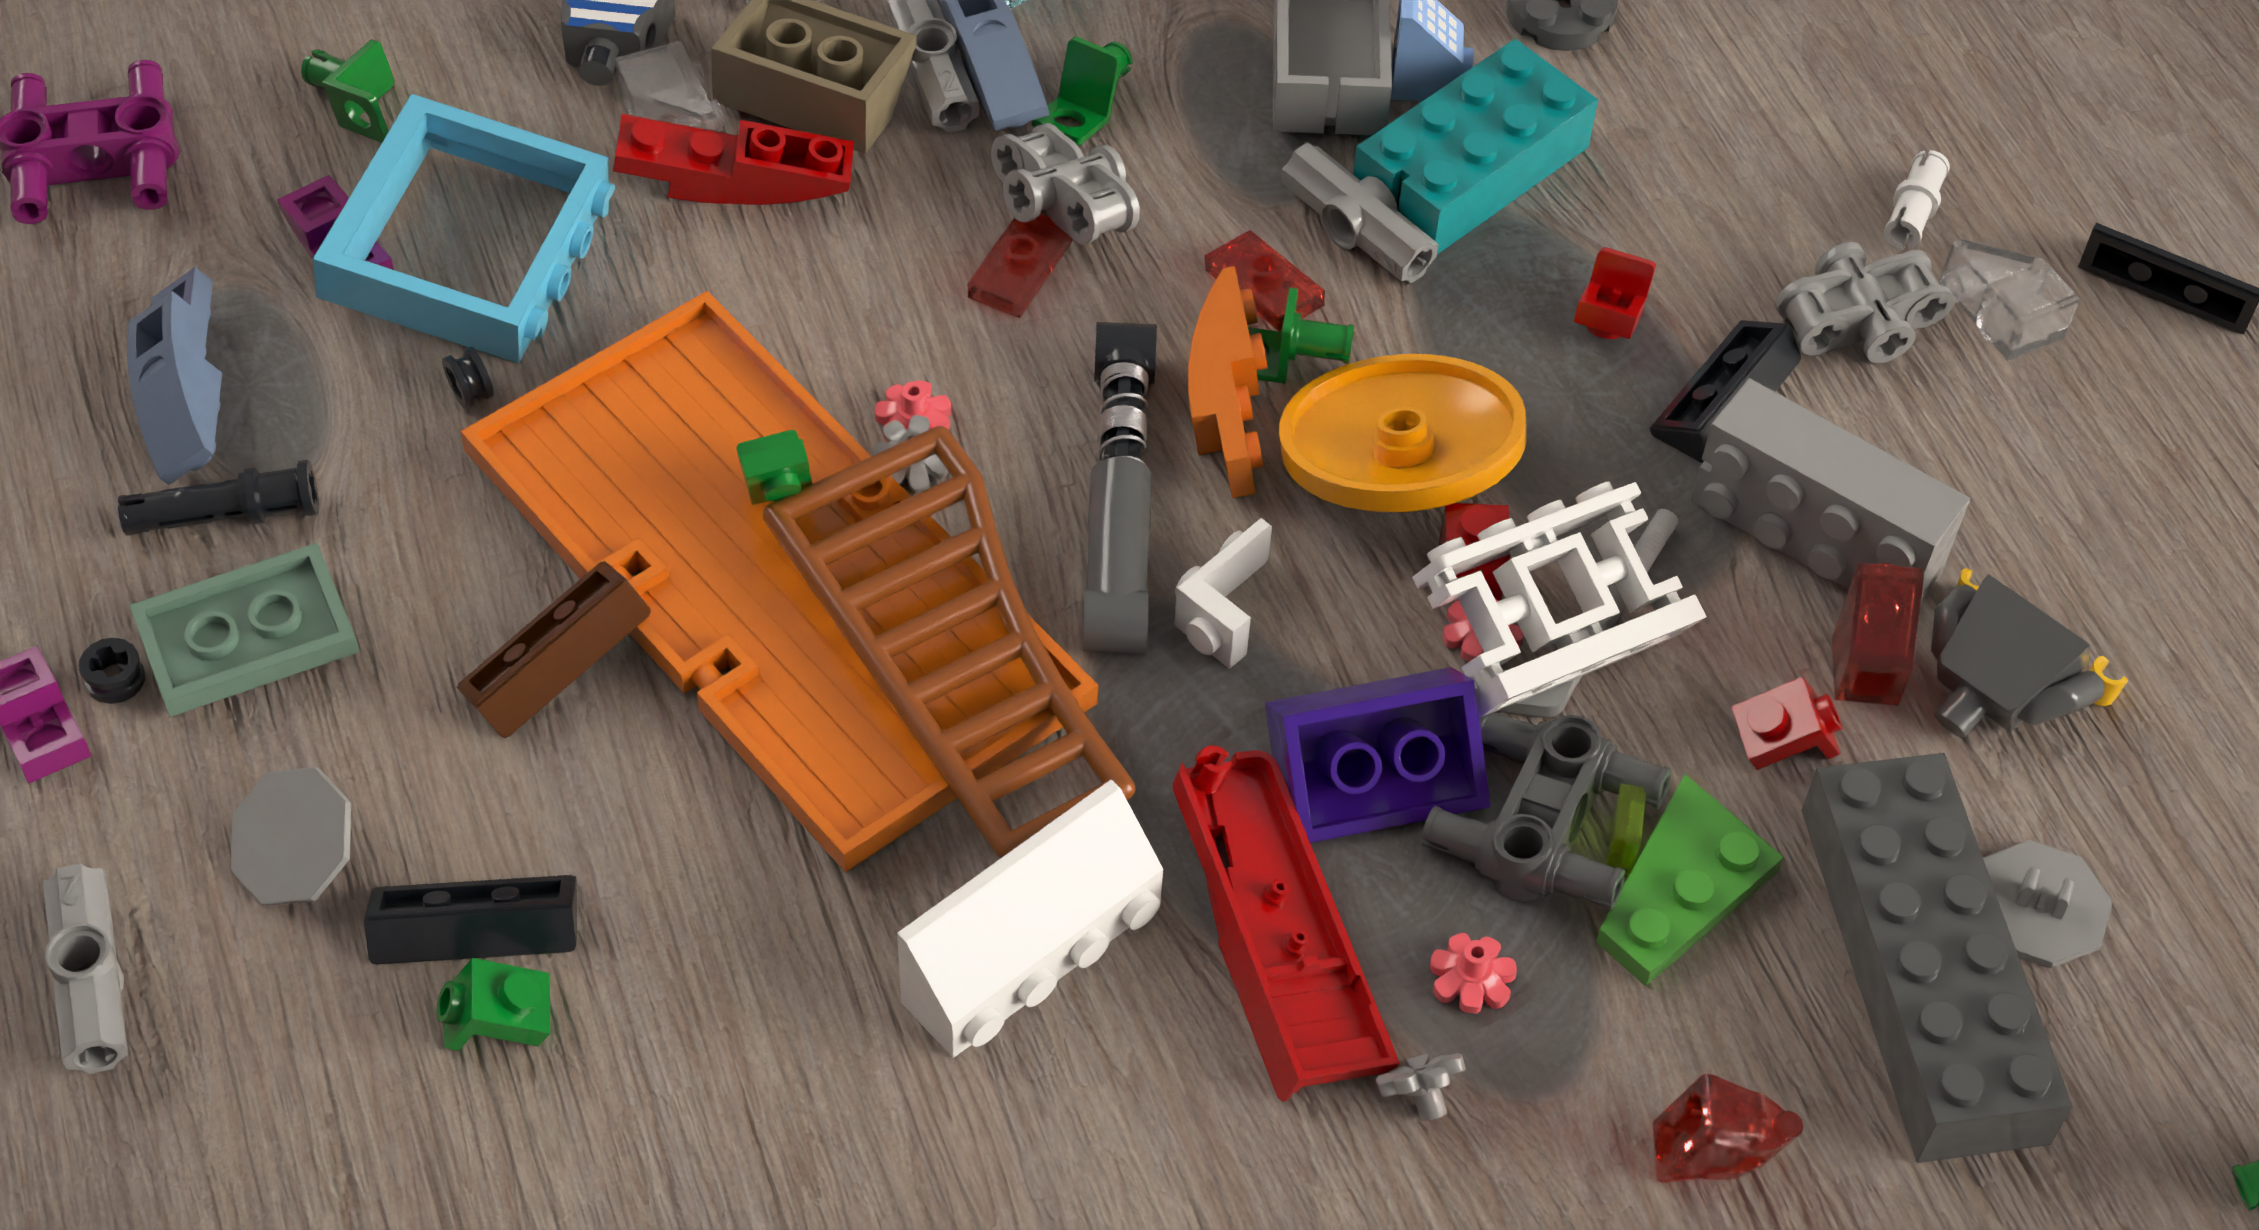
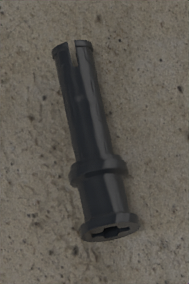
(249, 496)

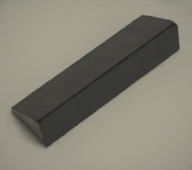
(2170, 278)
(1751, 350)
(471, 919)

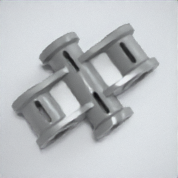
(1076, 190)
(1864, 302)

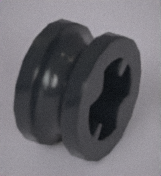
(467, 377)
(108, 653)

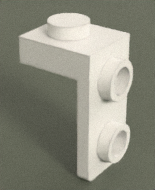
(1201, 608)

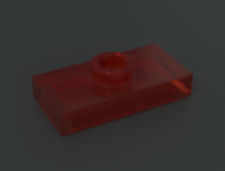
(1019, 265)
(1267, 275)

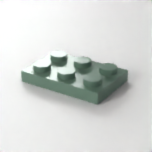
(244, 629)

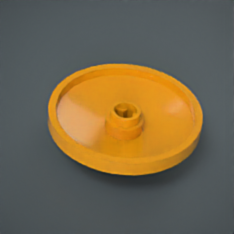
(1403, 432)

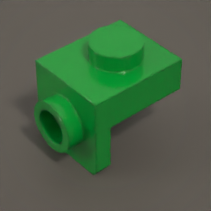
(774, 466)
(495, 1003)

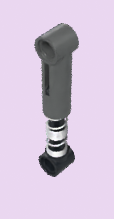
(1120, 493)

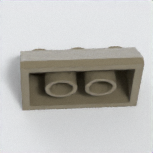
(812, 68)

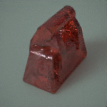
(1719, 1132)

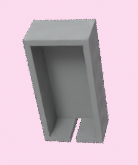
(1331, 65)
(1822, 491)

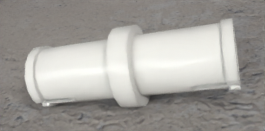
(1916, 200)

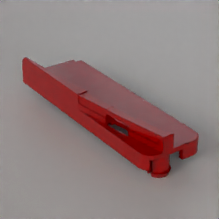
(1280, 925)

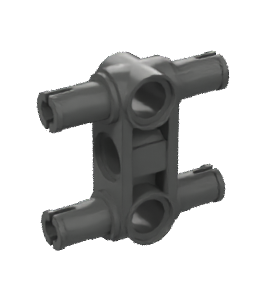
(1545, 810)

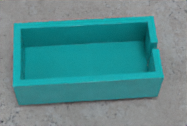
(1480, 142)

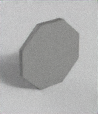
(290, 836)
(2049, 902)

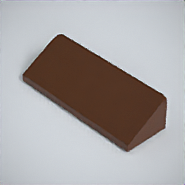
(554, 649)

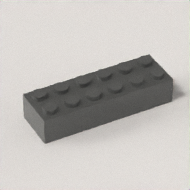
(1934, 959)

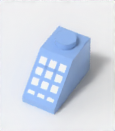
(1426, 50)

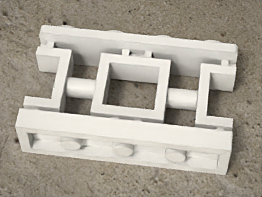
(1580, 639)

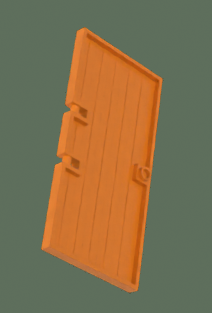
(644, 472)

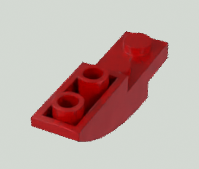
(748, 168)

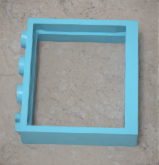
(499, 330)

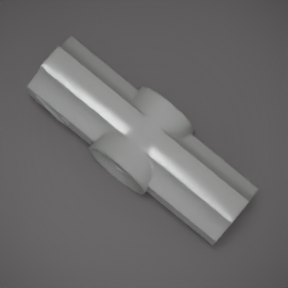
(936, 64)
(1359, 213)
(91, 999)

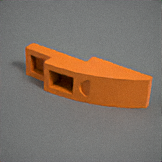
(1225, 377)

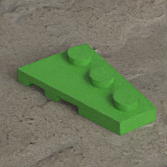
(1685, 882)

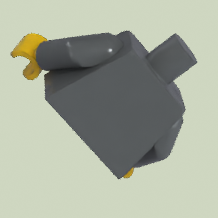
(2010, 660)

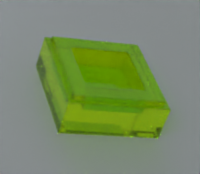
(1626, 828)

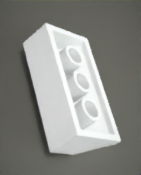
(1029, 921)

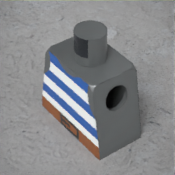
(606, 29)

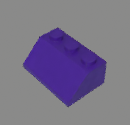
(1380, 752)

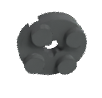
(1559, 26)

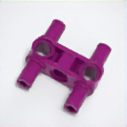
(87, 141)

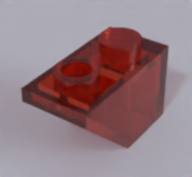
(1877, 634)

